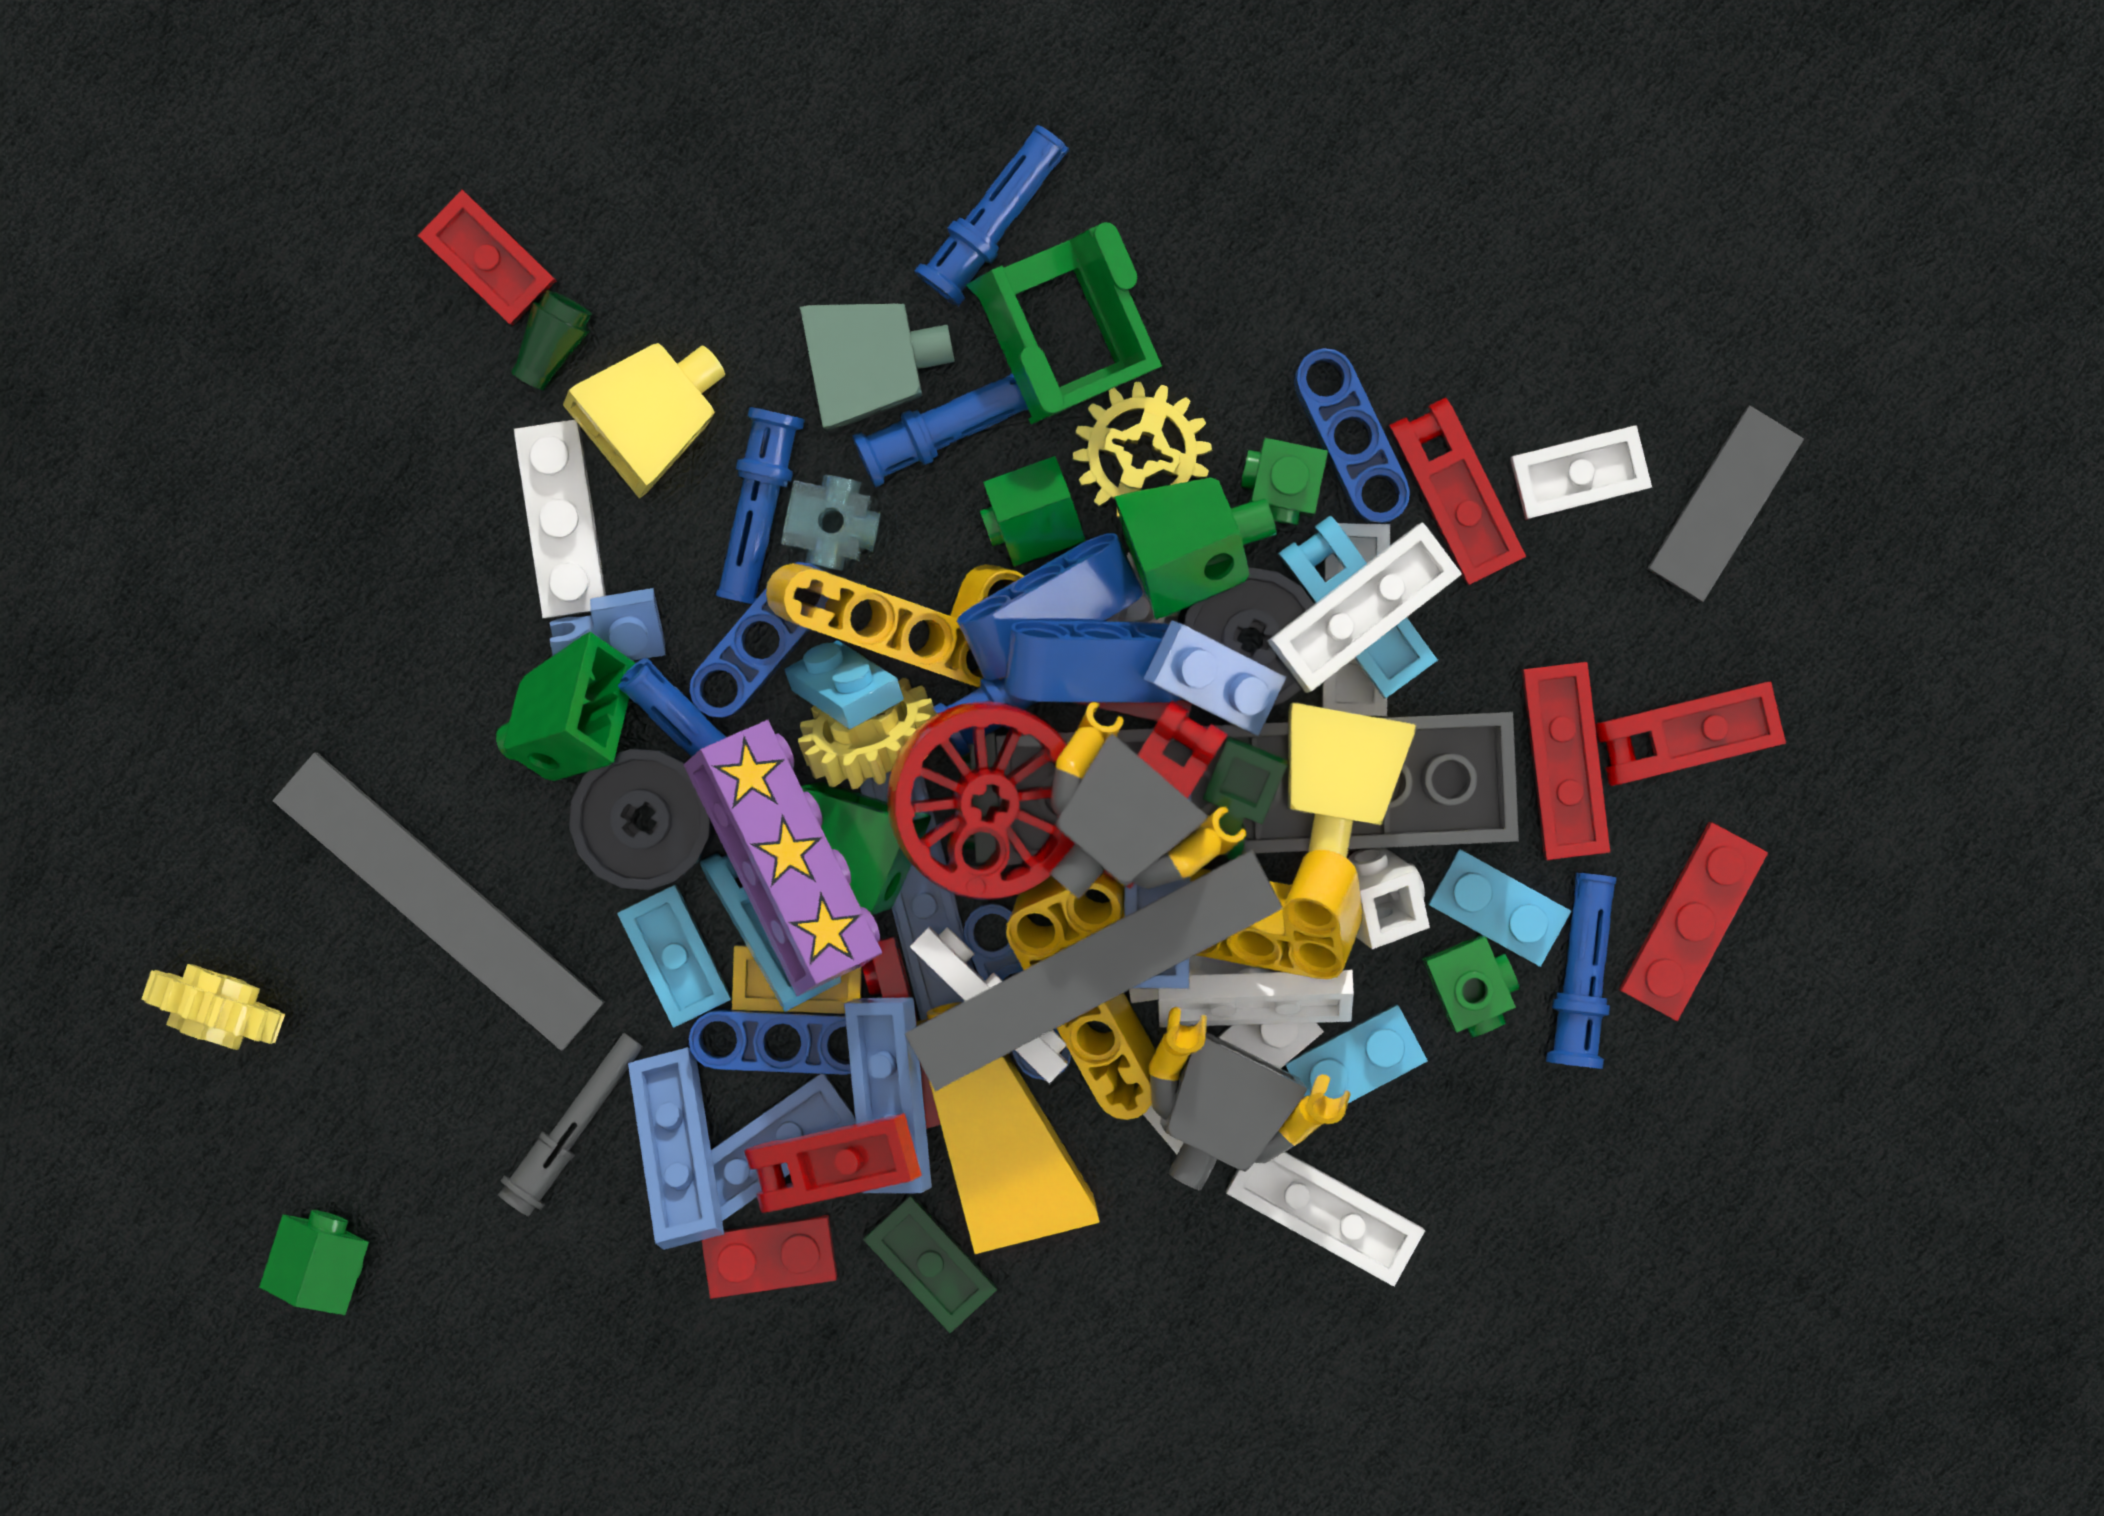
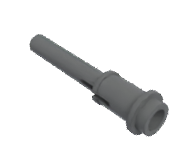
(535, 1175)

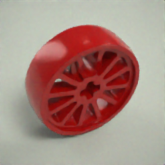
(958, 876)

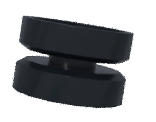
(1261, 602)
(606, 829)

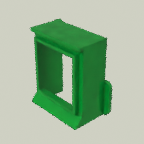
(1105, 277)

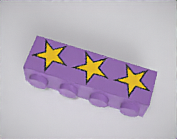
(784, 857)

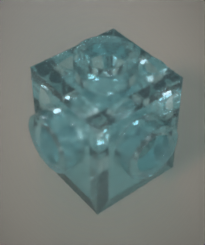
(806, 514)

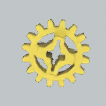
(1155, 411)
(866, 748)
(213, 1006)

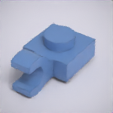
(622, 620)

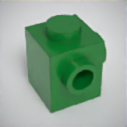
(1285, 476)
(1031, 512)
(1472, 985)
(314, 1262)

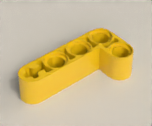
(890, 618)
(1312, 929)
(1093, 1051)

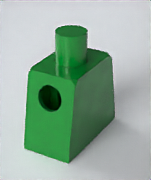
(1189, 541)
(568, 711)
(863, 835)

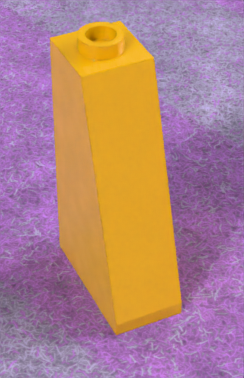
(1008, 1158)

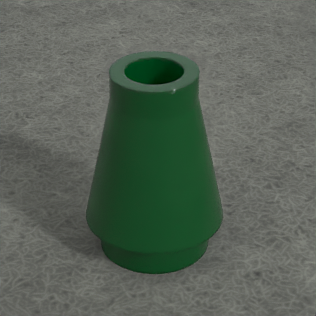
(550, 337)

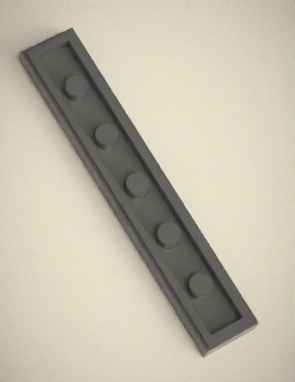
(438, 901)
(1094, 970)

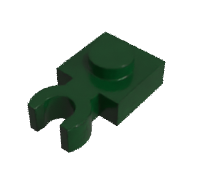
(1245, 785)

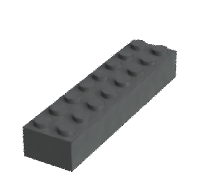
(1449, 790)

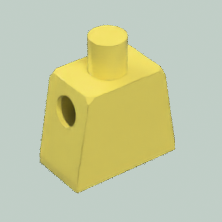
(646, 410)
(1342, 770)

